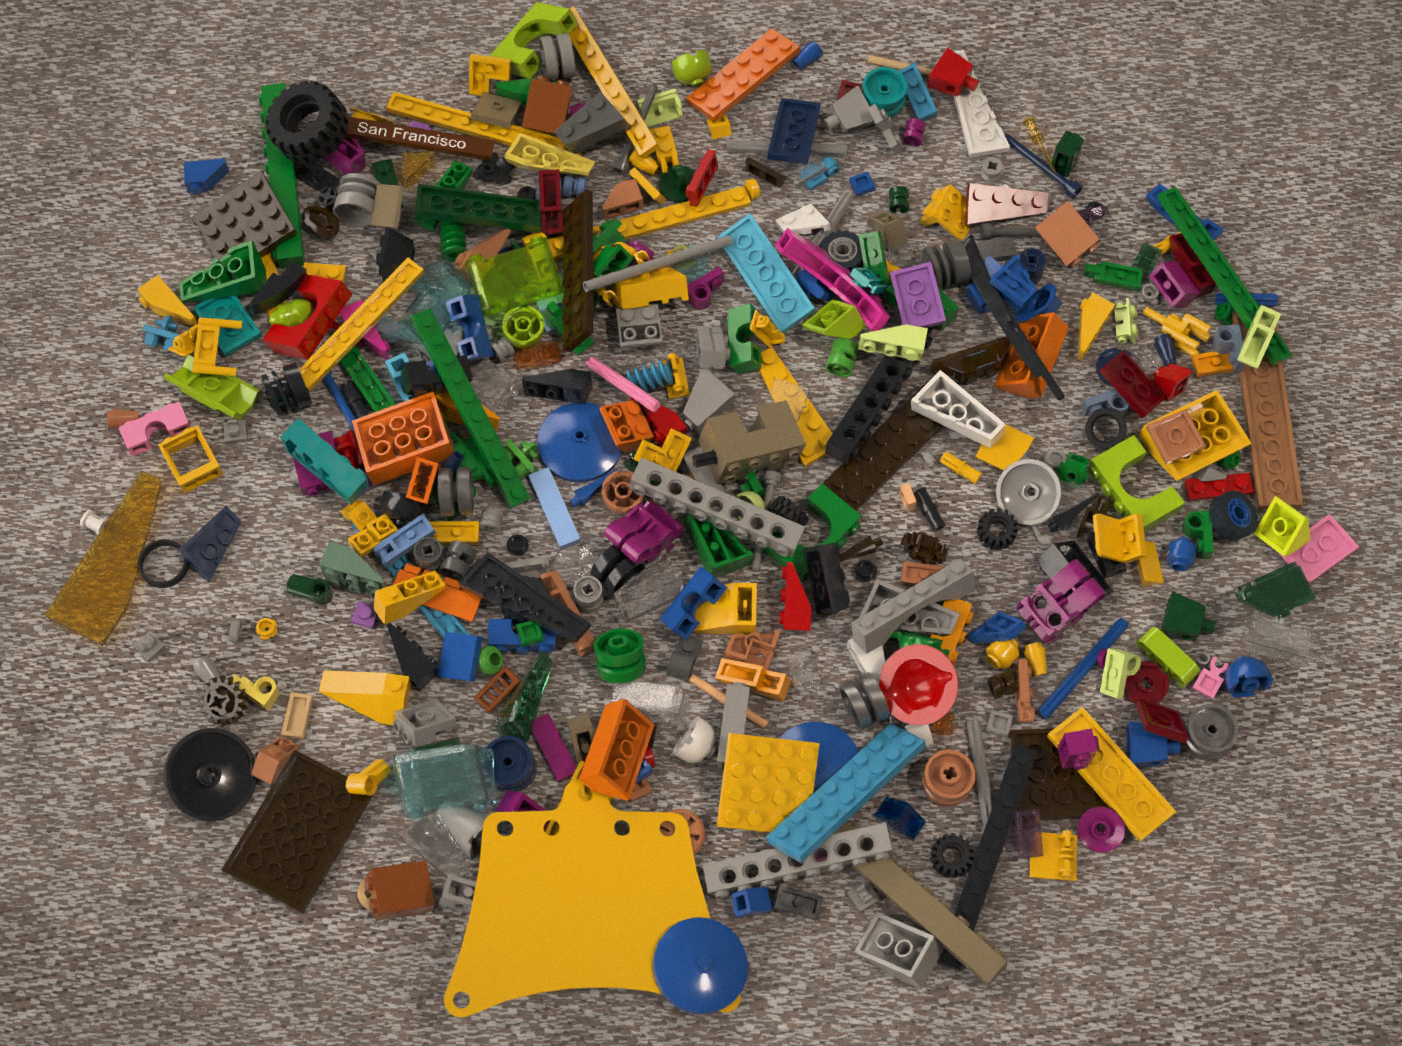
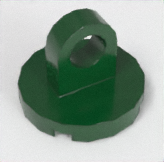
(674, 183)

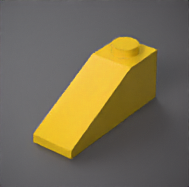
(164, 302)
(1091, 321)

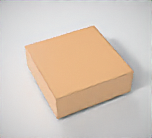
(907, 497)

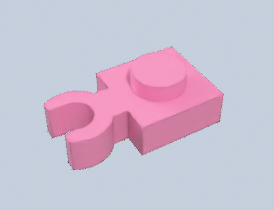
(1209, 681)

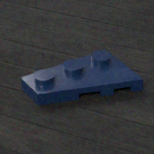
(209, 544)

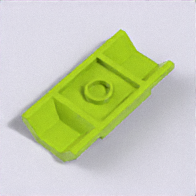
(215, 391)

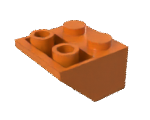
(626, 424)

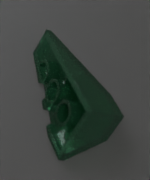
(522, 707)

